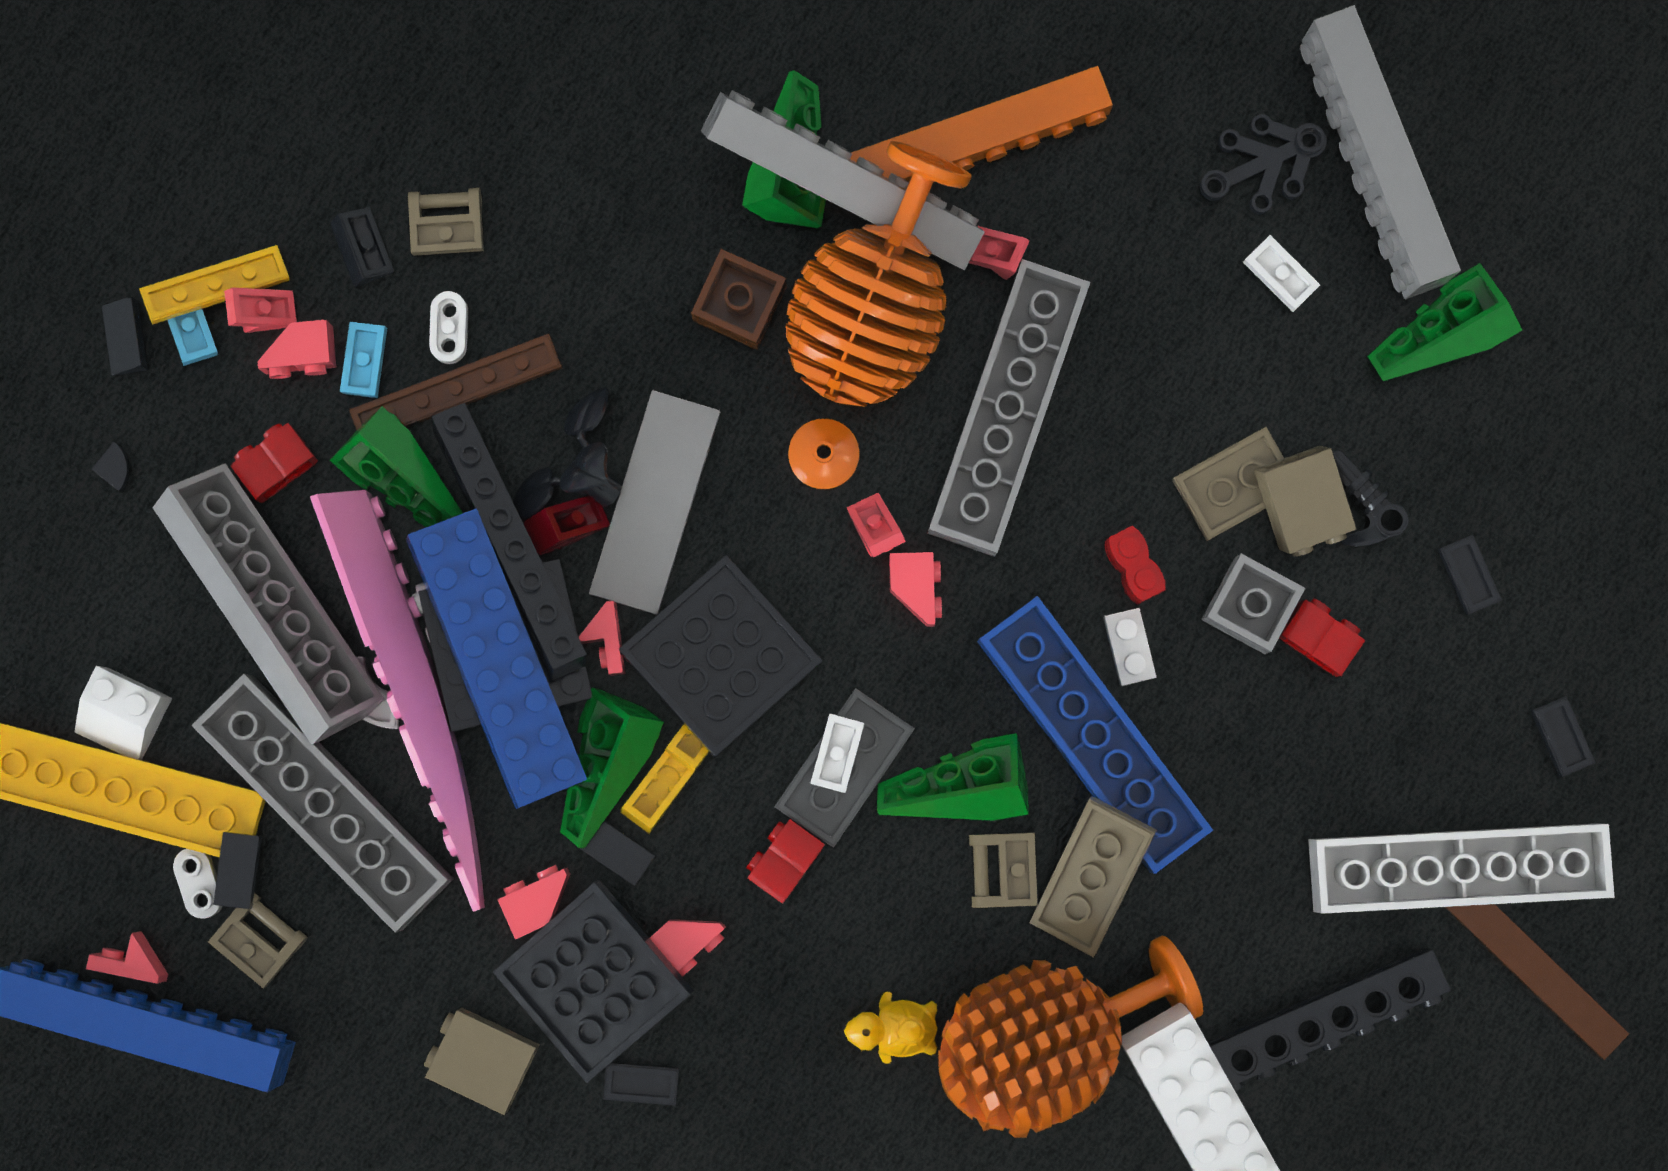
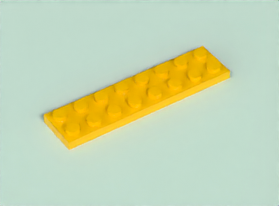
(123, 792)

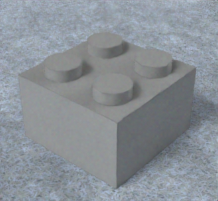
(1253, 604)

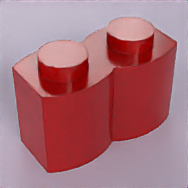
(273, 462)
(1130, 556)
(1322, 637)
(785, 860)

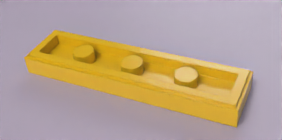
(207, 285)

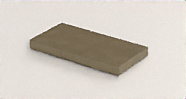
(1093, 876)

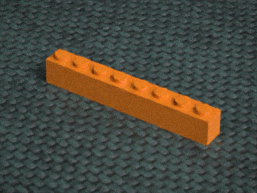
(1004, 124)

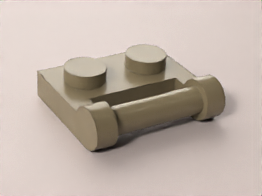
(446, 232)
(1016, 870)
(251, 950)

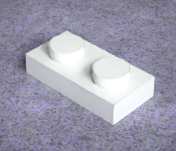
(1281, 273)
(1129, 647)
(837, 753)

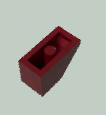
(565, 524)

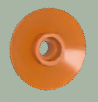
(825, 472)

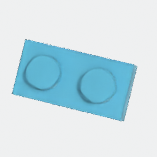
(192, 337)
(363, 359)

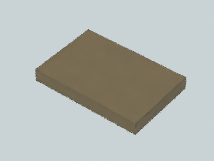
(1225, 485)

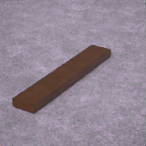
(466, 383)
(1542, 976)

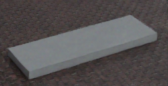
(654, 502)

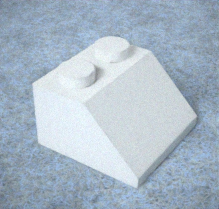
(120, 712)

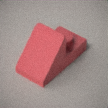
(999, 252)
(259, 308)
(875, 525)
(606, 628)
(139, 964)

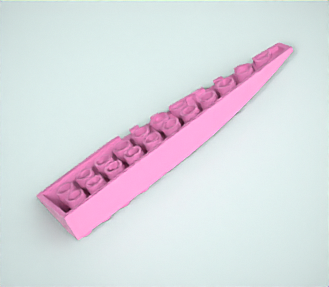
(391, 628)

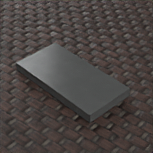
(829, 811)

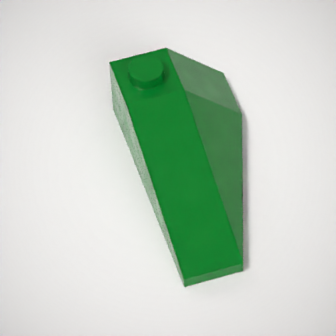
(773, 195)
(1459, 323)
(393, 463)
(612, 751)
(973, 785)

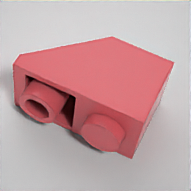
(300, 347)
(913, 584)
(536, 904)
(684, 939)

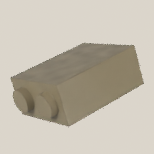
(1305, 500)
(480, 1060)

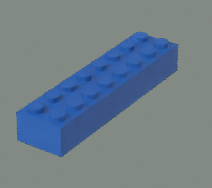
(496, 658)
(1092, 730)
(143, 1026)

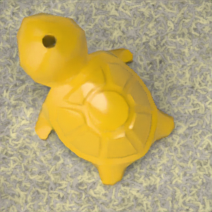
(900, 1029)

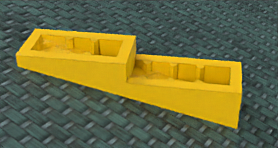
(665, 780)

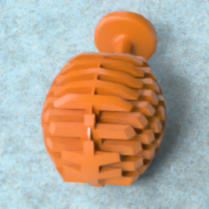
(870, 301)
(1045, 1041)

